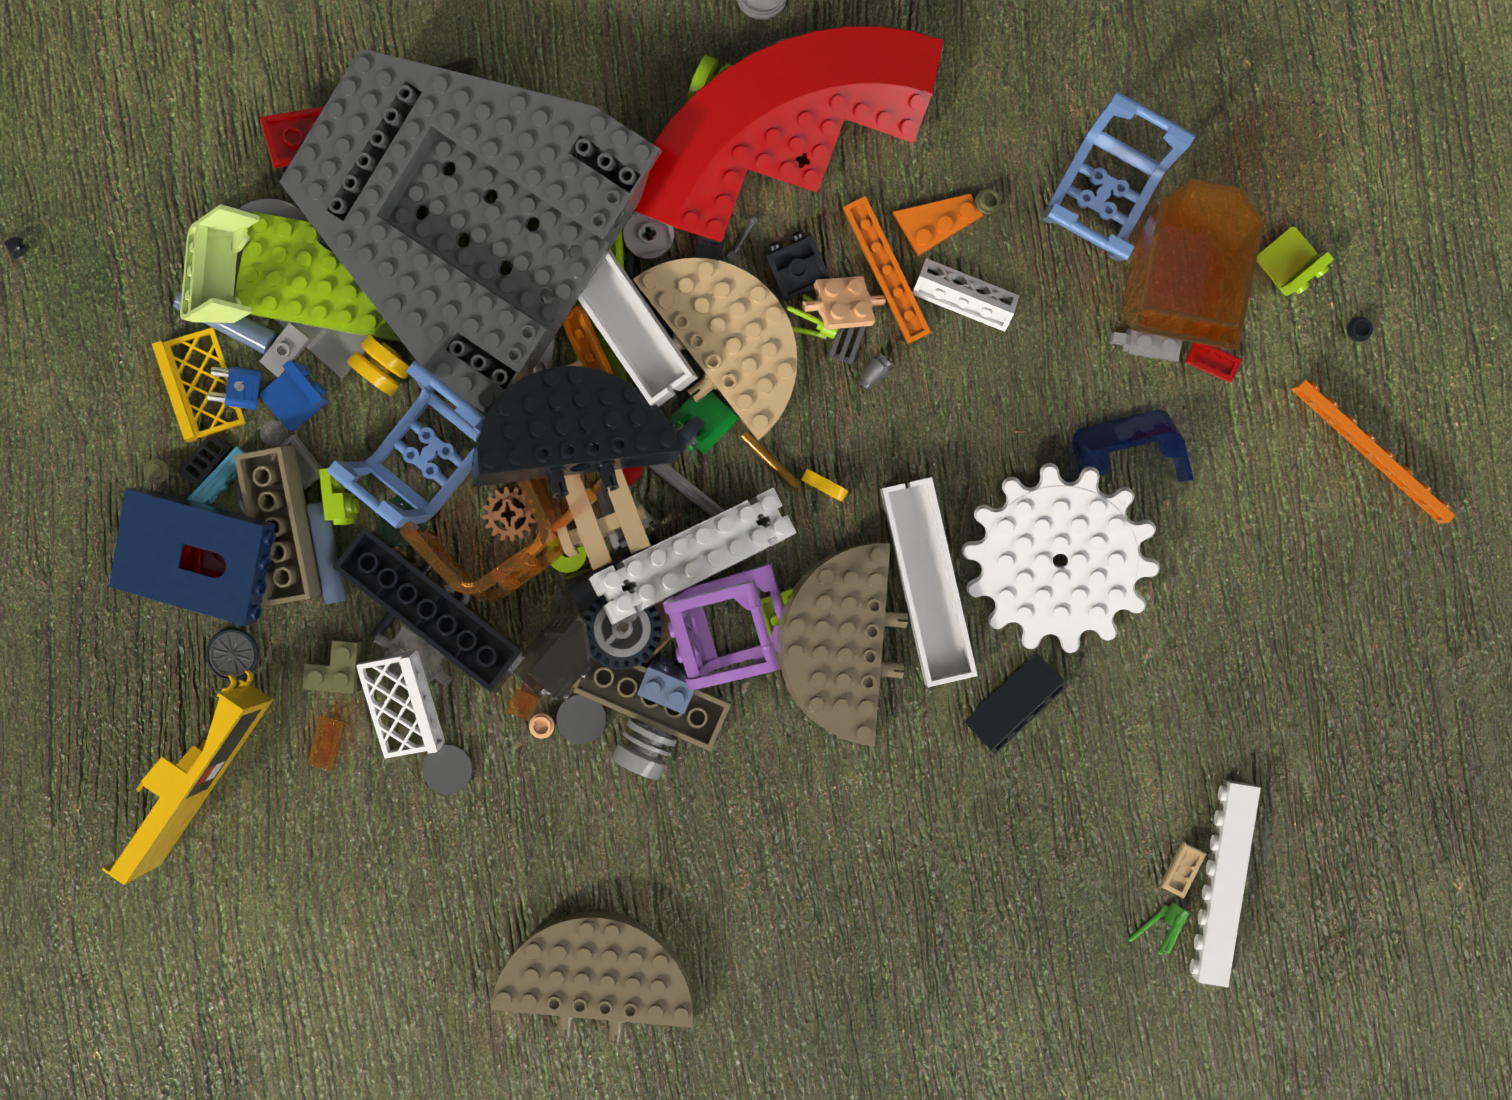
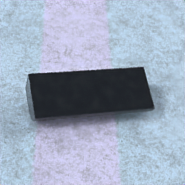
(579, 582)
(1016, 703)

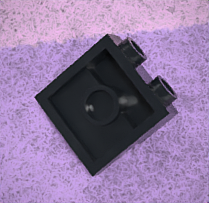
(795, 264)

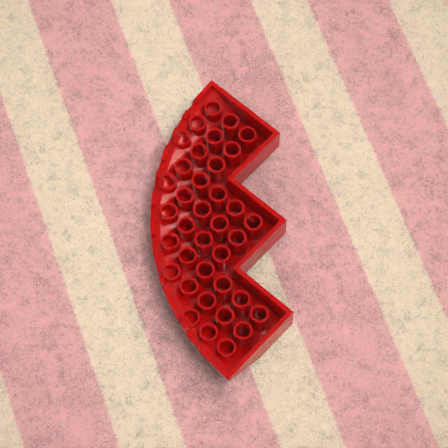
(784, 107)

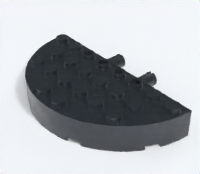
(570, 425)

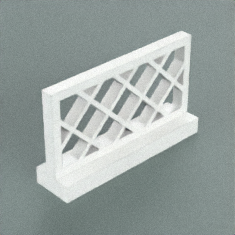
(419, 696)

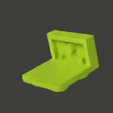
(1292, 262)

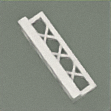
(964, 297)

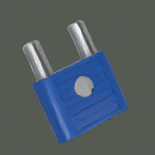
(241, 387)

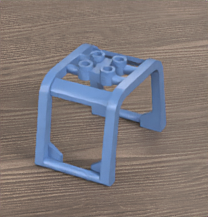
(1123, 107)
(464, 417)

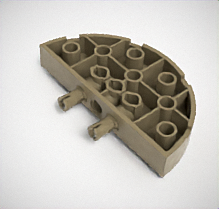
(835, 640)
(598, 970)

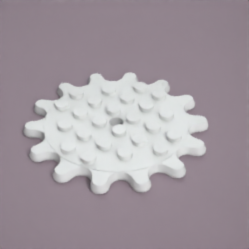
(1068, 521)

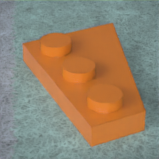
(937, 221)

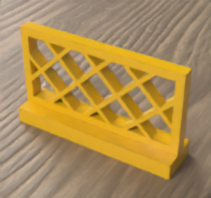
(176, 388)

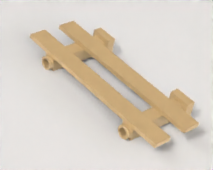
(592, 531)

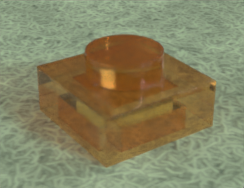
(523, 704)

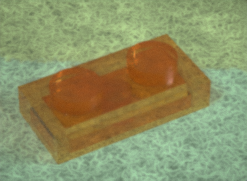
(326, 743)

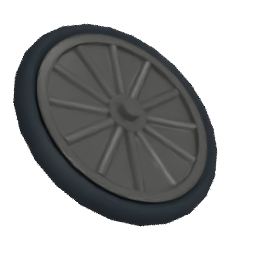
(232, 653)

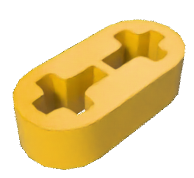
(824, 485)

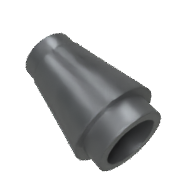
(875, 371)

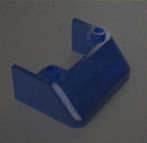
(1094, 442)

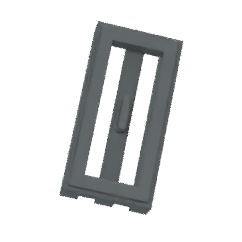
(841, 356)

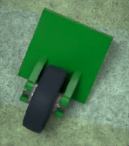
(702, 423)

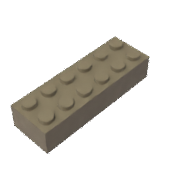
(275, 494)
(619, 692)

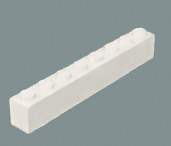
(1225, 883)

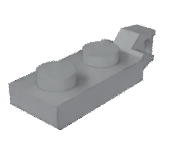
(1148, 345)

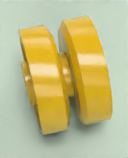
(382, 362)

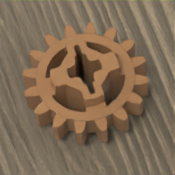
(511, 526)

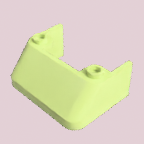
(212, 266)

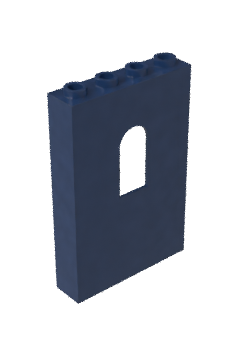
(151, 548)

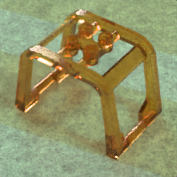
(512, 572)

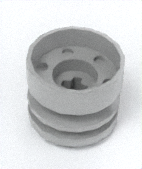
(643, 752)

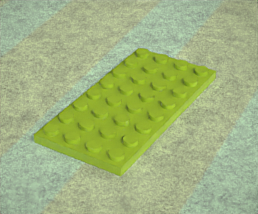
(300, 282)

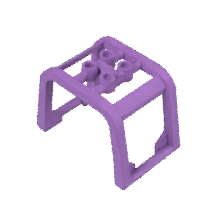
(694, 637)

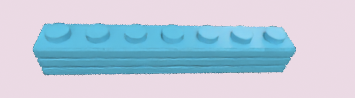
(217, 480)

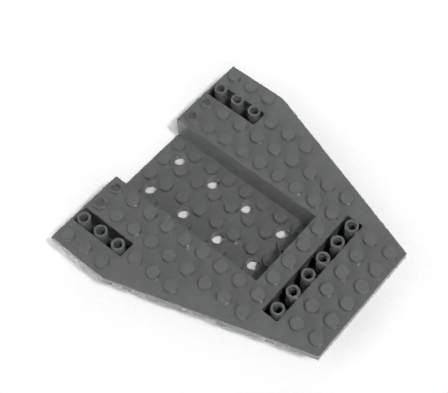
(532, 148)

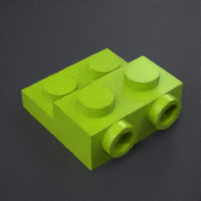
(337, 505)

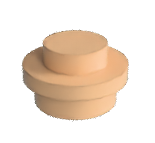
(541, 725)

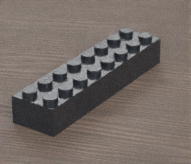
(430, 610)

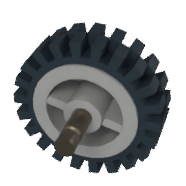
(625, 642)

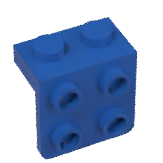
(294, 395)

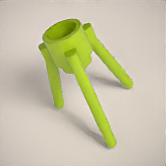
(823, 333)

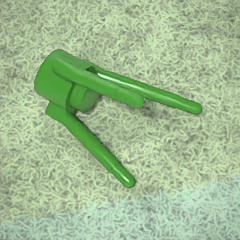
(1175, 917)

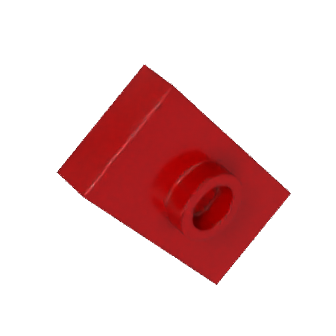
(1213, 361)

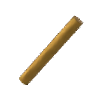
(770, 460)

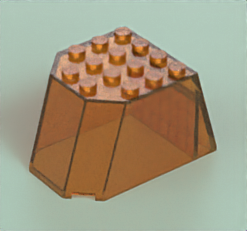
(1194, 266)

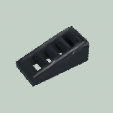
(185, 469)

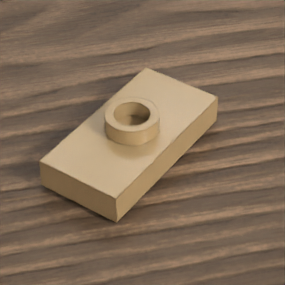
(1183, 869)

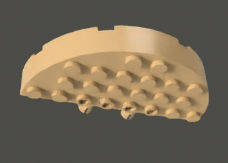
(731, 332)

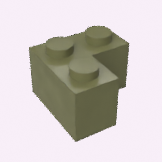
(340, 673)

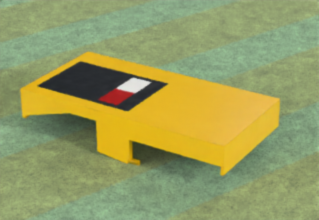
(190, 781)

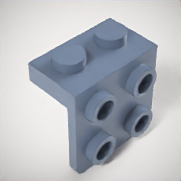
(666, 685)

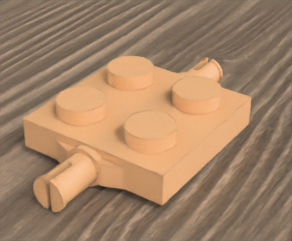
(844, 302)

